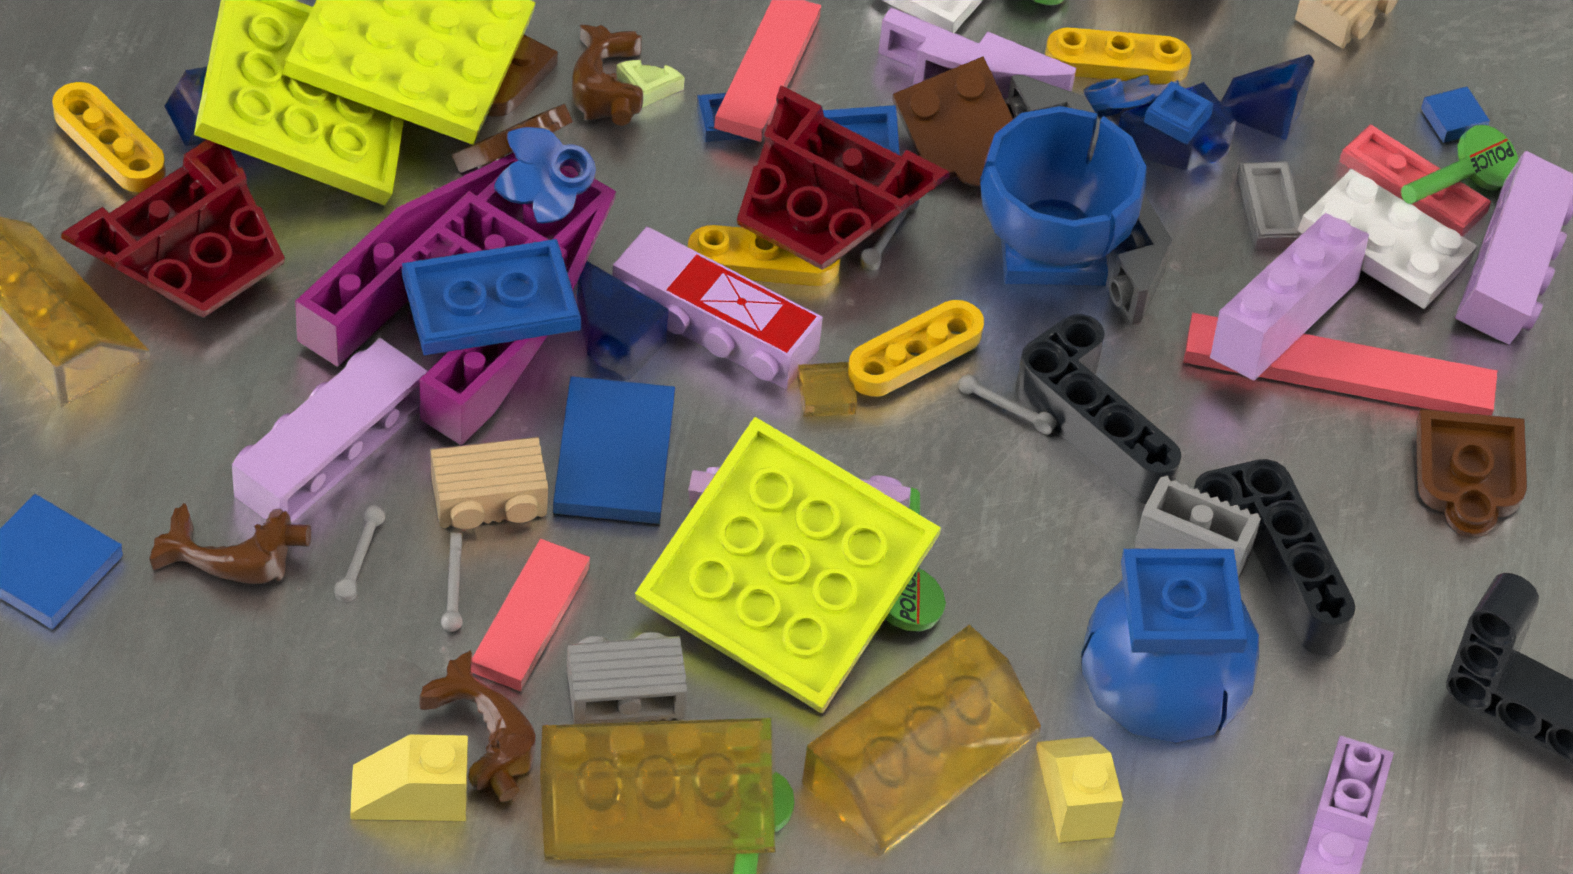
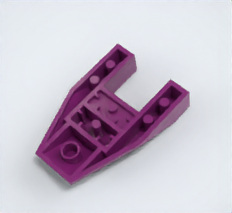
(451, 220)

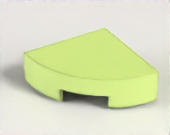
(653, 80)

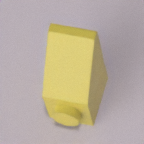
(413, 780)
(1080, 788)

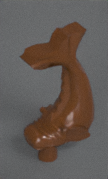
(594, 90)
(249, 562)
(511, 733)

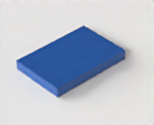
(490, 297)
(614, 450)

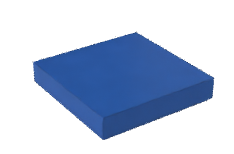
(51, 560)

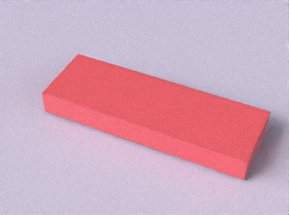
(1395, 166)
(530, 614)

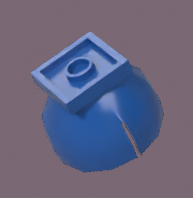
(1054, 203)
(1172, 644)

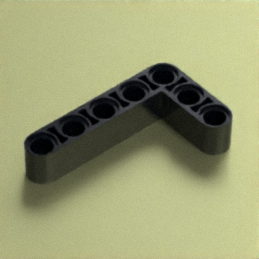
(1502, 682)

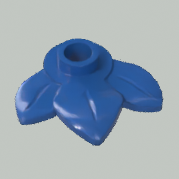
(1113, 95)
(538, 176)

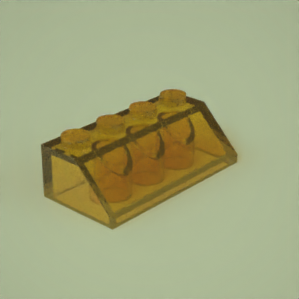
(57, 319)
(921, 740)
(658, 788)

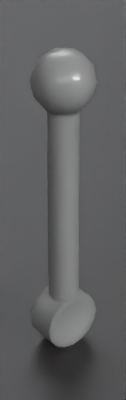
(872, 257)
(1043, 422)
(346, 588)
(452, 620)

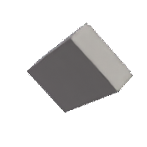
(1270, 204)

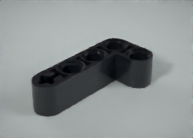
(1060, 379)
(1289, 551)

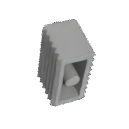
(1193, 520)
(627, 679)

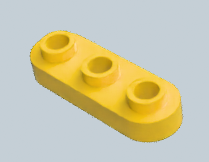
(1120, 54)
(131, 159)
(757, 257)
(925, 334)

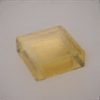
(826, 389)

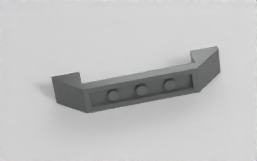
(1149, 243)

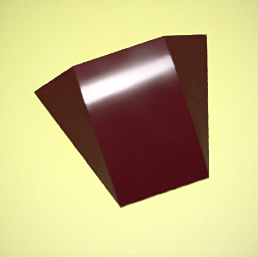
(825, 185)
(188, 234)

